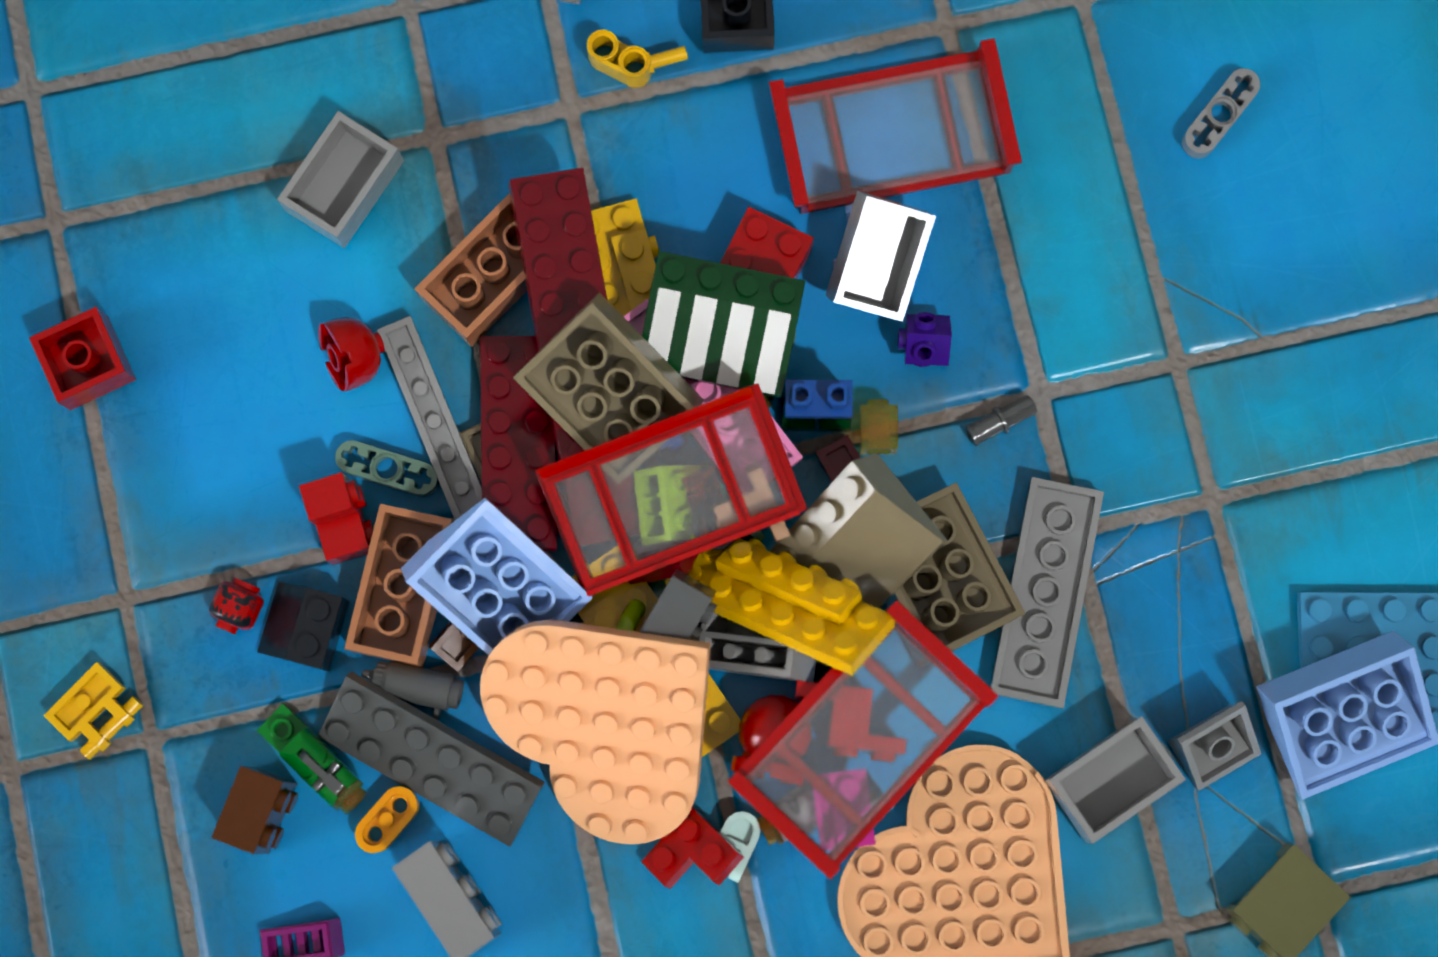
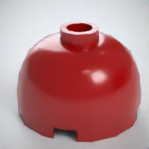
(352, 351)

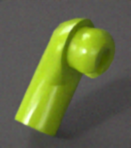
(631, 615)

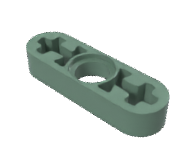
(358, 469)

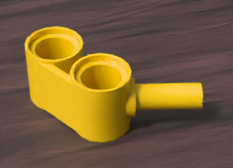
(622, 55)

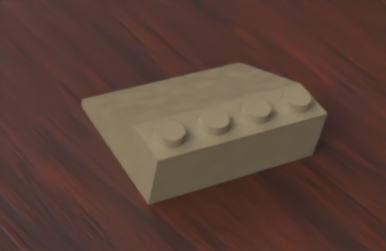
(604, 378)
(865, 531)
(961, 586)

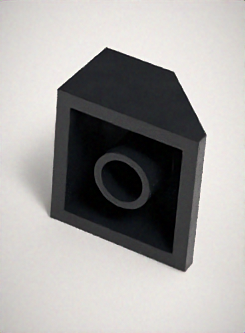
(303, 626)

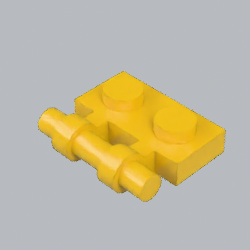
(85, 702)

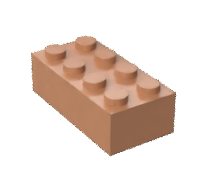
(478, 276)
(388, 614)

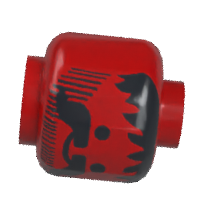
(236, 605)

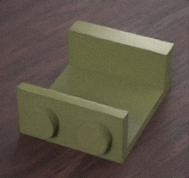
(1288, 904)

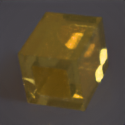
(878, 427)

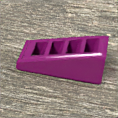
(326, 939)

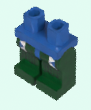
(820, 399)

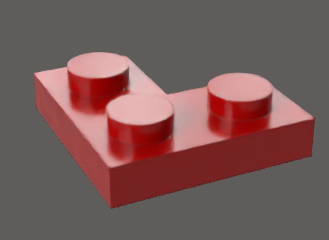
(692, 843)

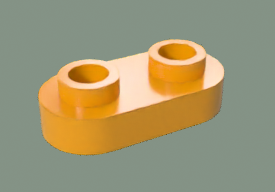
(387, 819)

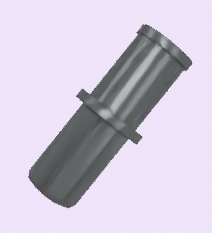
(1001, 420)

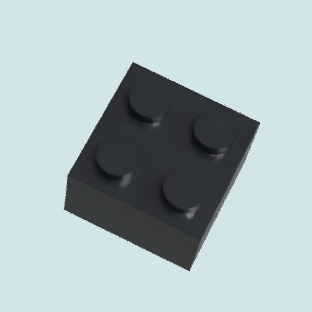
(737, 25)

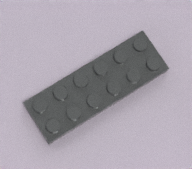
(430, 759)

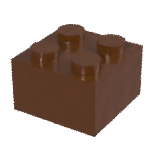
(255, 811)

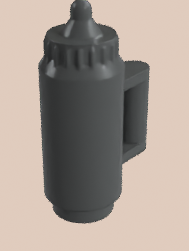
(418, 685)

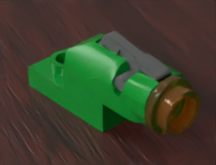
(312, 759)

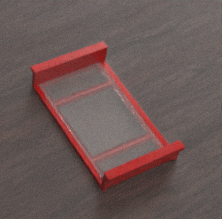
(896, 129)
(671, 490)
(861, 742)

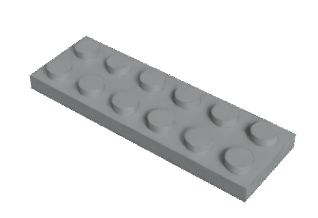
(1051, 586)

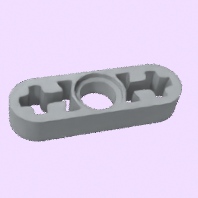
(1219, 99)

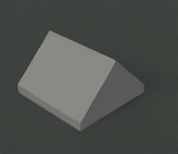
(1216, 745)

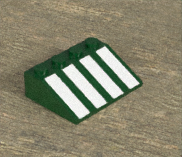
(723, 322)

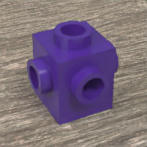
(926, 339)

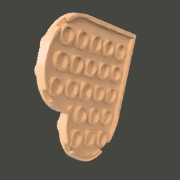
(609, 716)
(967, 869)

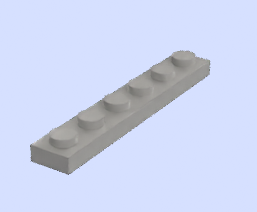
(432, 415)

